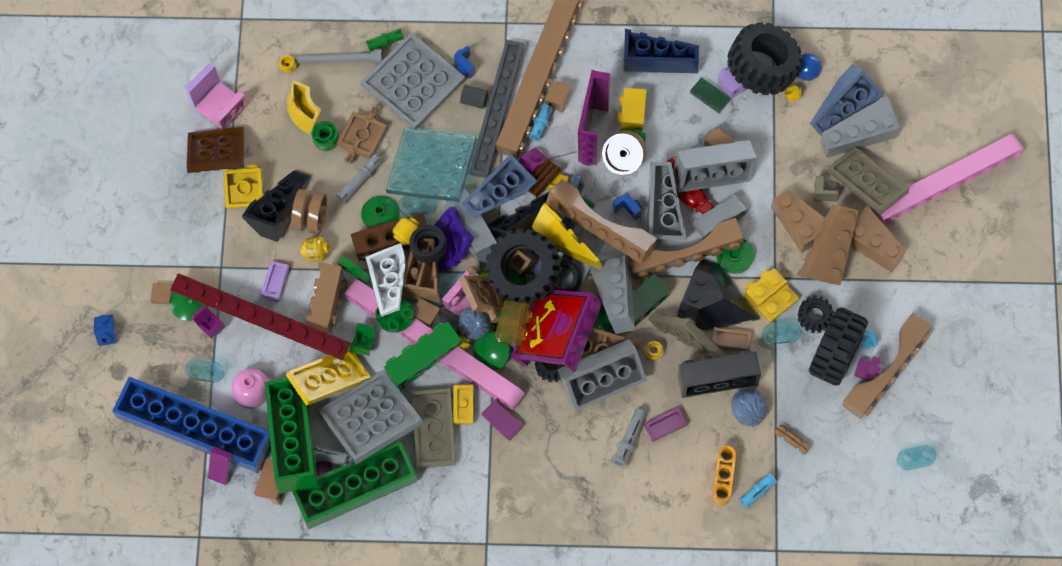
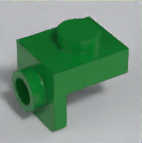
(363, 339)

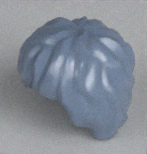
(474, 323)
(749, 407)

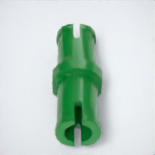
(385, 39)

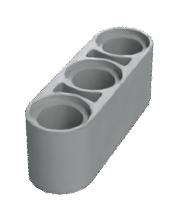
(727, 210)

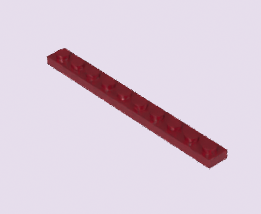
(260, 316)

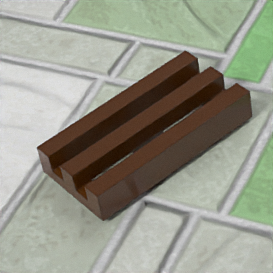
(540, 175)

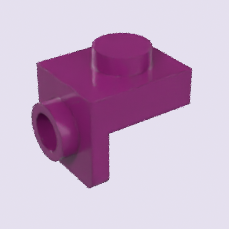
(532, 160)
(208, 321)
(868, 369)

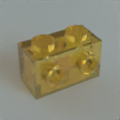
(513, 323)

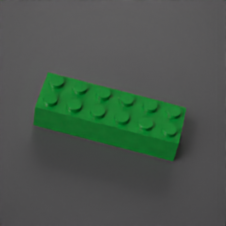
(290, 437)
(355, 485)

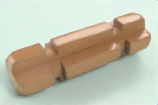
(792, 439)

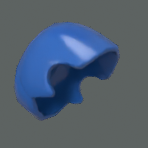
(810, 67)

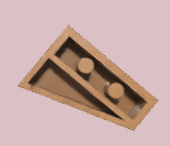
(876, 241)
(421, 278)

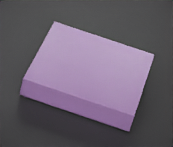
(202, 84)

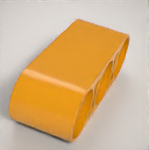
(724, 484)

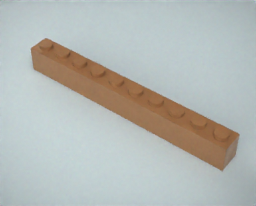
(537, 77)

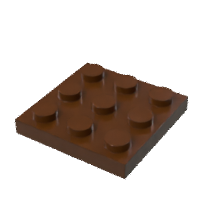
(215, 149)

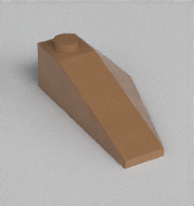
(601, 340)

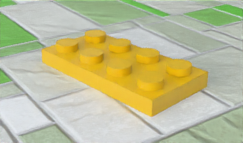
(327, 377)

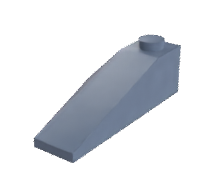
(848, 96)
(501, 186)

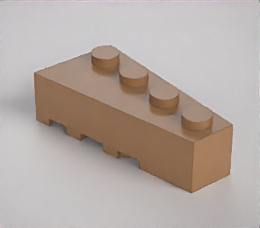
(327, 298)

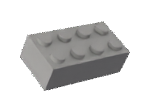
(714, 166)
(603, 375)

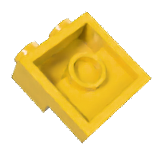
(242, 186)
(770, 295)

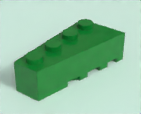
(422, 355)

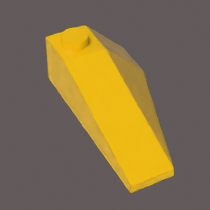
(550, 226)

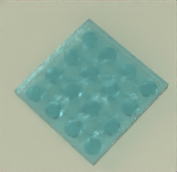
(431, 165)

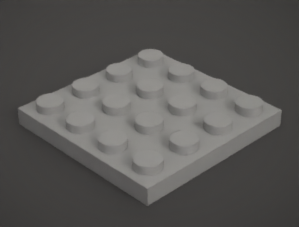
(413, 81)
(370, 417)

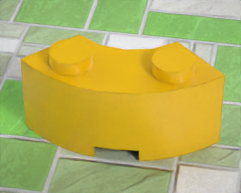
(301, 107)

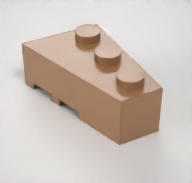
(798, 219)

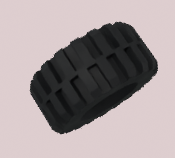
(754, 73)
(501, 255)
(838, 346)

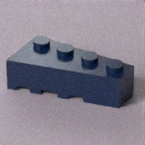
(658, 55)

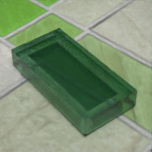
(710, 95)

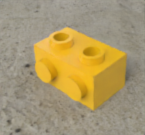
(633, 108)

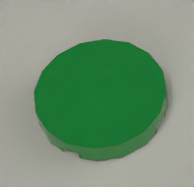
(736, 260)
(354, 270)

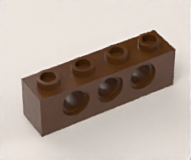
(379, 234)

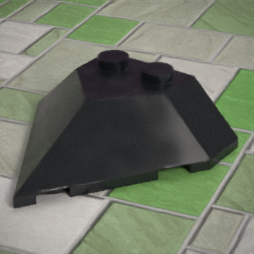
(713, 299)

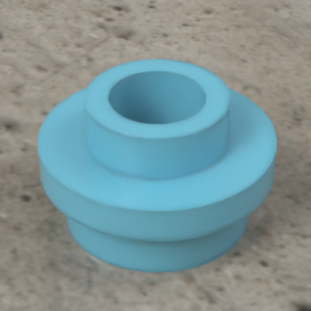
(869, 340)

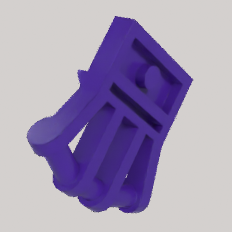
(452, 228)

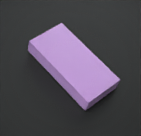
(275, 280)

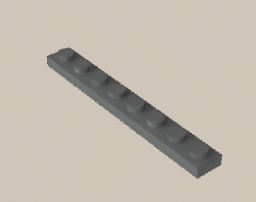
(496, 109)

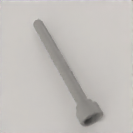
(375, 56)

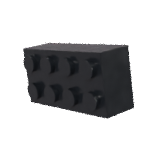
(719, 374)

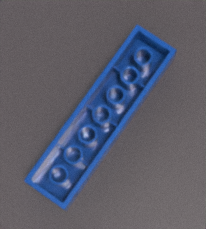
(192, 423)

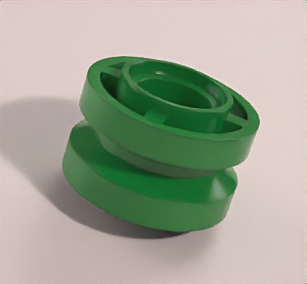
(322, 128)

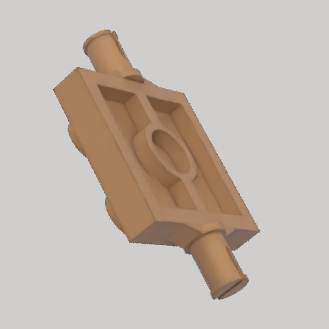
(361, 135)
(481, 294)

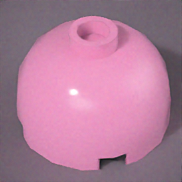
(249, 388)

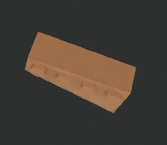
(831, 247)

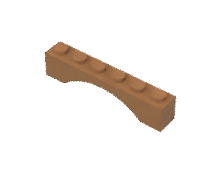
(723, 237)
(631, 241)
(863, 395)

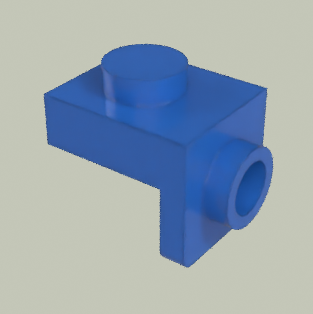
(462, 63)
(632, 206)
(105, 330)

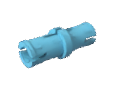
(540, 122)
(758, 490)

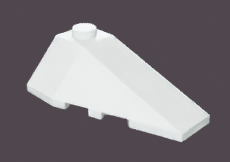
(387, 277)

